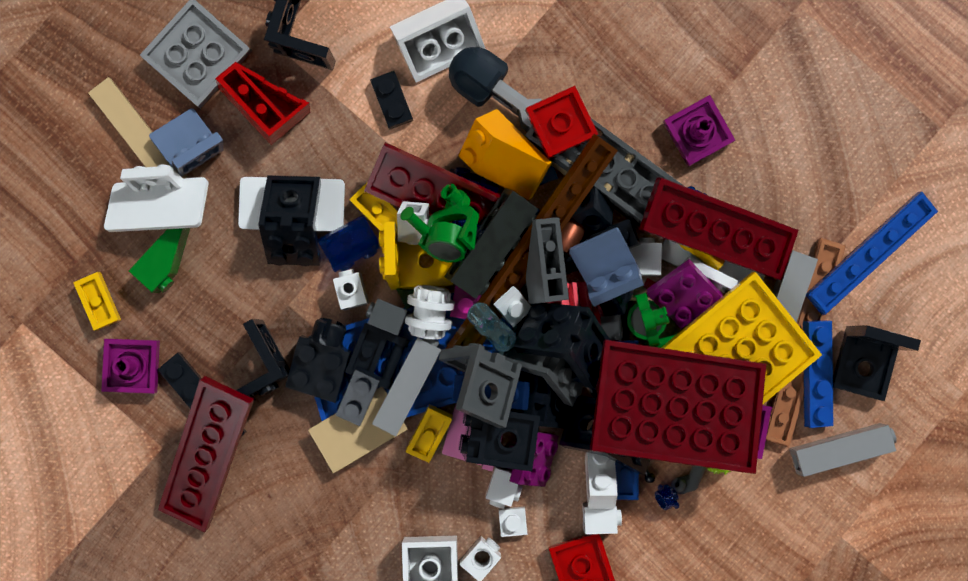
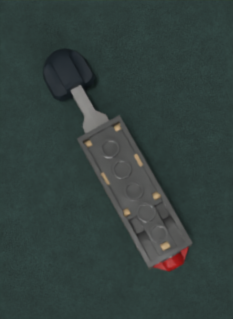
(624, 182)

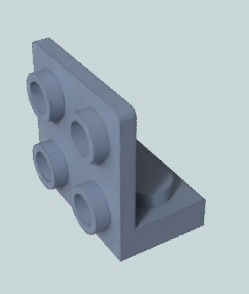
(186, 142)
(606, 266)

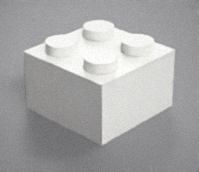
(430, 558)

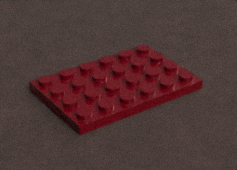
(678, 407)

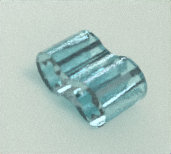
(491, 327)

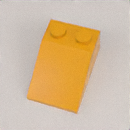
(504, 154)

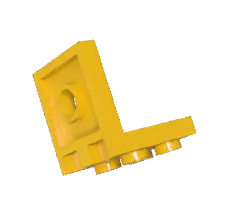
(401, 263)

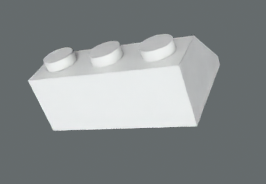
(436, 36)

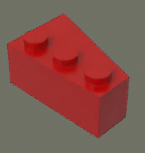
(261, 102)

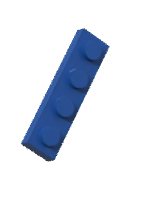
(819, 376)

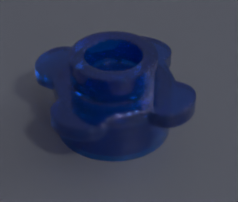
(666, 497)

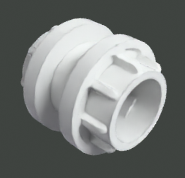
(429, 312)

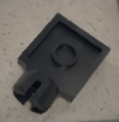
(320, 361)

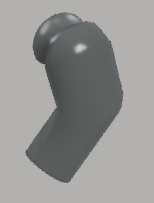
(688, 482)

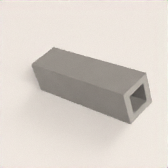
(795, 282)
(407, 385)
(843, 449)

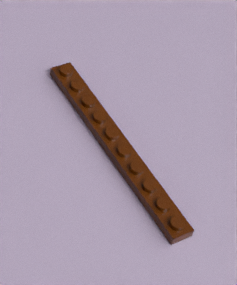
(561, 204)

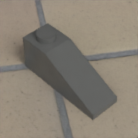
(546, 263)

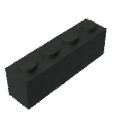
(494, 239)

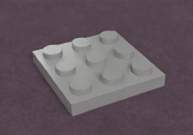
(194, 52)

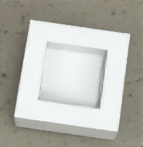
(512, 521)

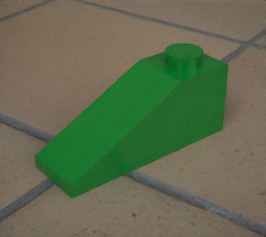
(161, 260)

